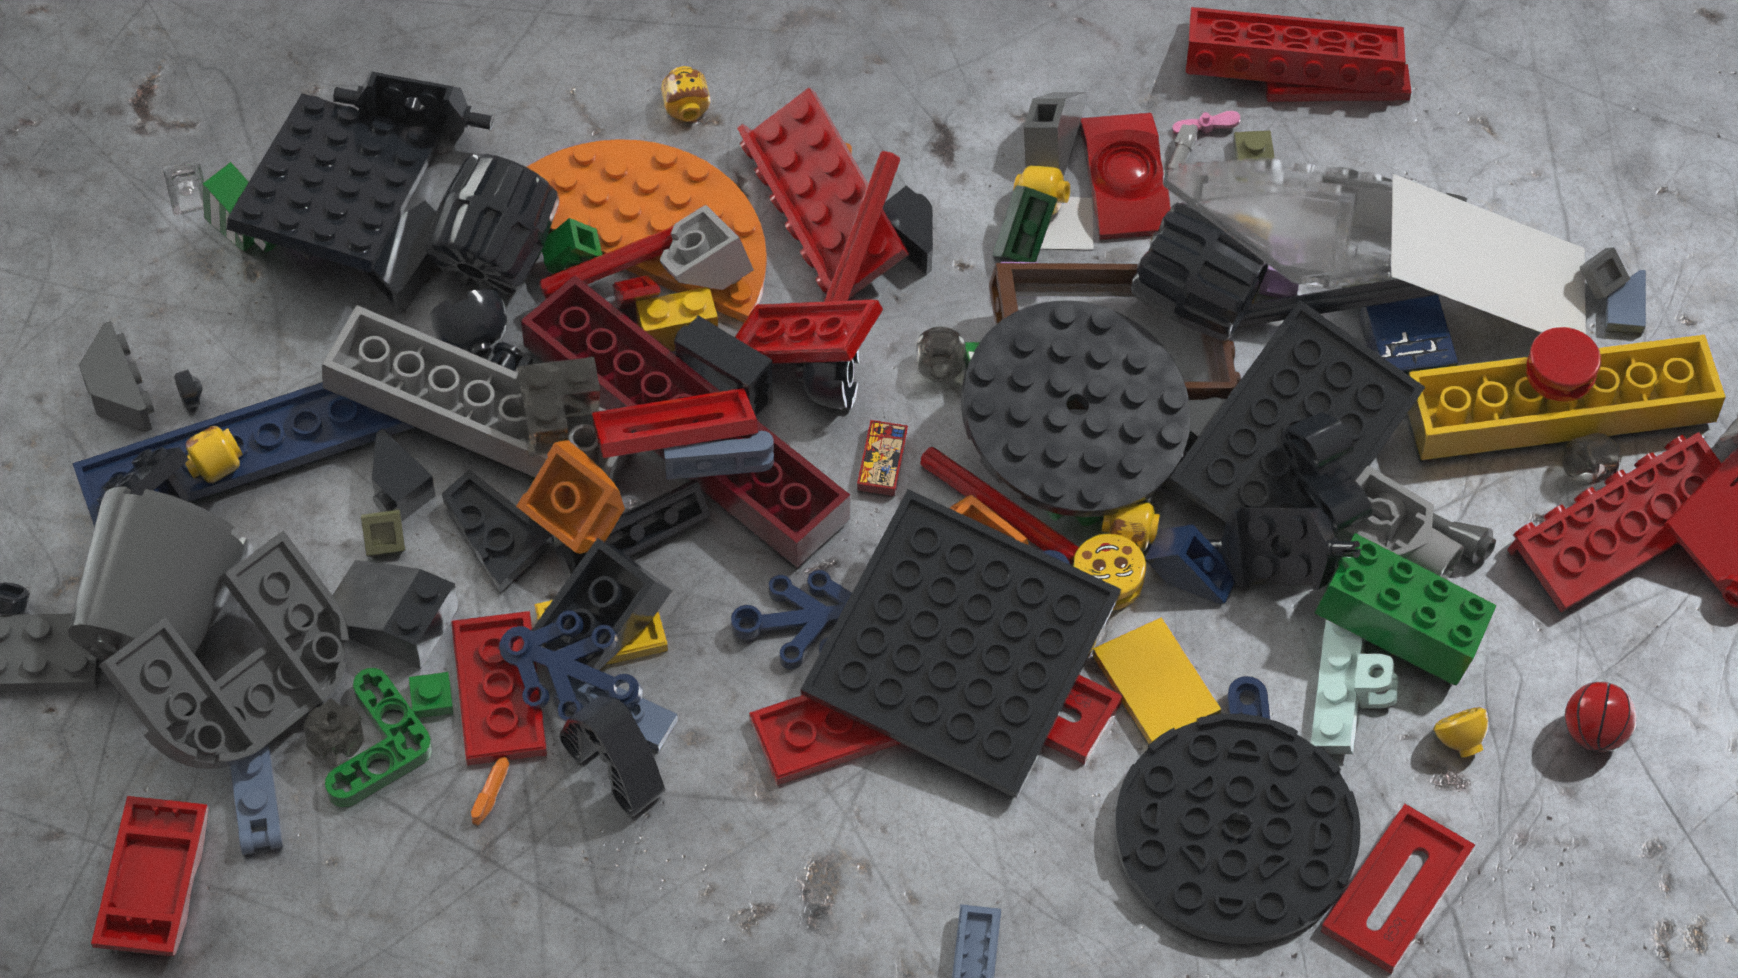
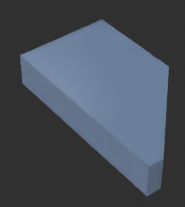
(1628, 306)

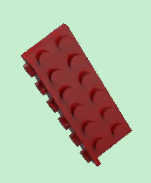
(1296, 50)
(817, 188)
(1616, 526)

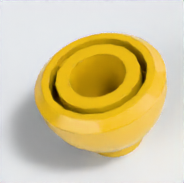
(1463, 731)

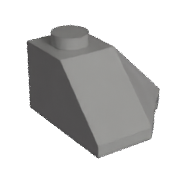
(705, 252)

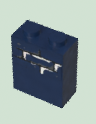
(1409, 334)

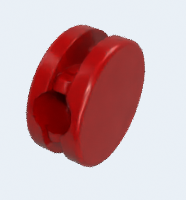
(1563, 364)

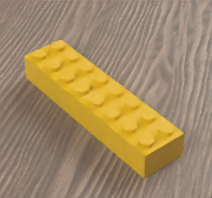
(1498, 409)

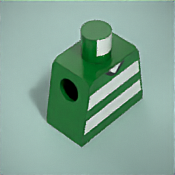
(219, 199)

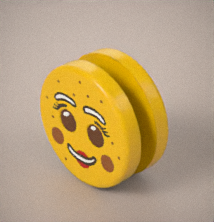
(1115, 562)

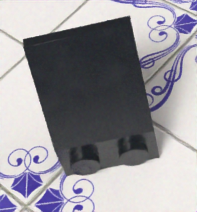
(606, 591)
(396, 609)

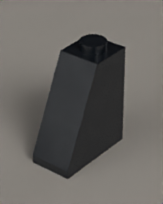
(404, 260)

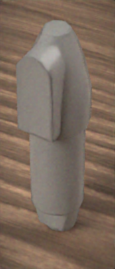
(1184, 145)

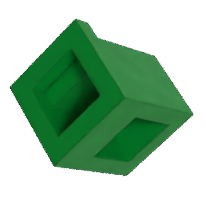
(570, 245)

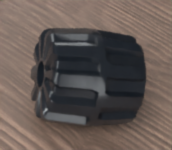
(492, 223)
(1198, 274)

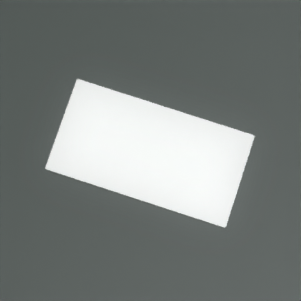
(1485, 259)

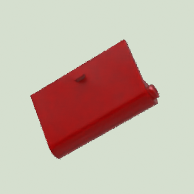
(1709, 527)

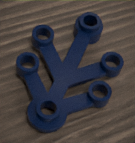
(812, 616)
(564, 663)

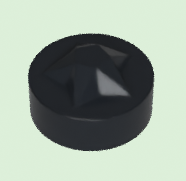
(188, 388)
(13, 598)

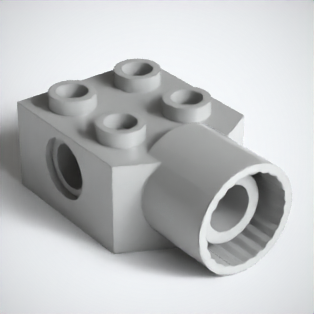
(1403, 525)

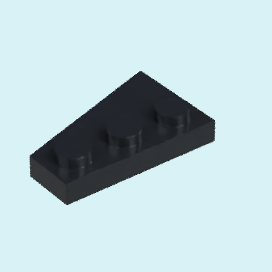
(495, 528)

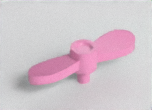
(1207, 123)

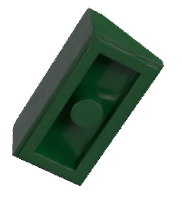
(1024, 225)

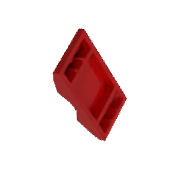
(1125, 174)
(151, 876)

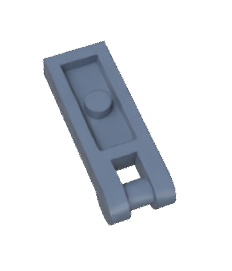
(720, 457)
(256, 802)

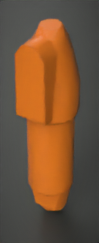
(487, 797)

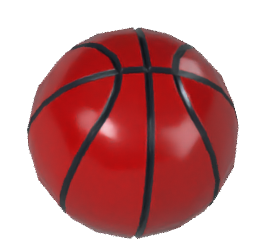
(1600, 717)

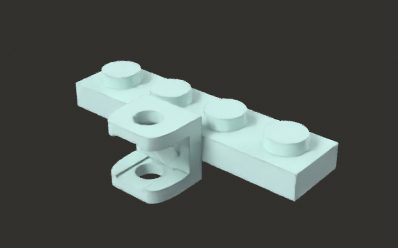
(1345, 682)

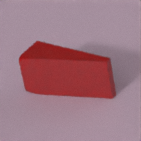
(633, 290)

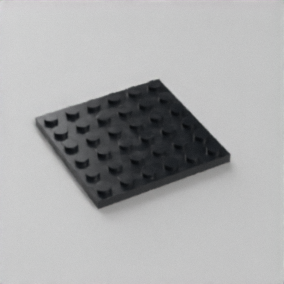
(961, 643)

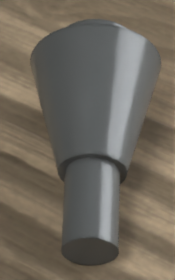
(1477, 540)

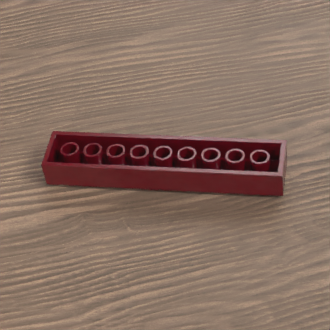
(786, 506)

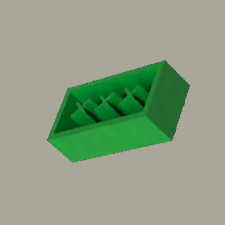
(1406, 610)

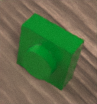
(431, 695)

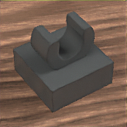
(1604, 273)

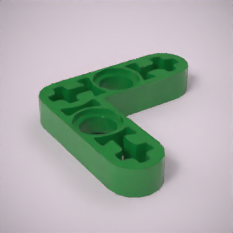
(392, 748)

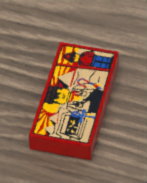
(882, 458)

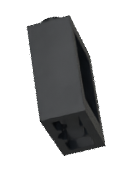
(726, 362)

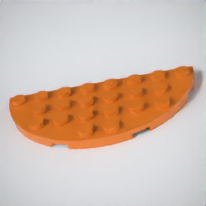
(646, 187)

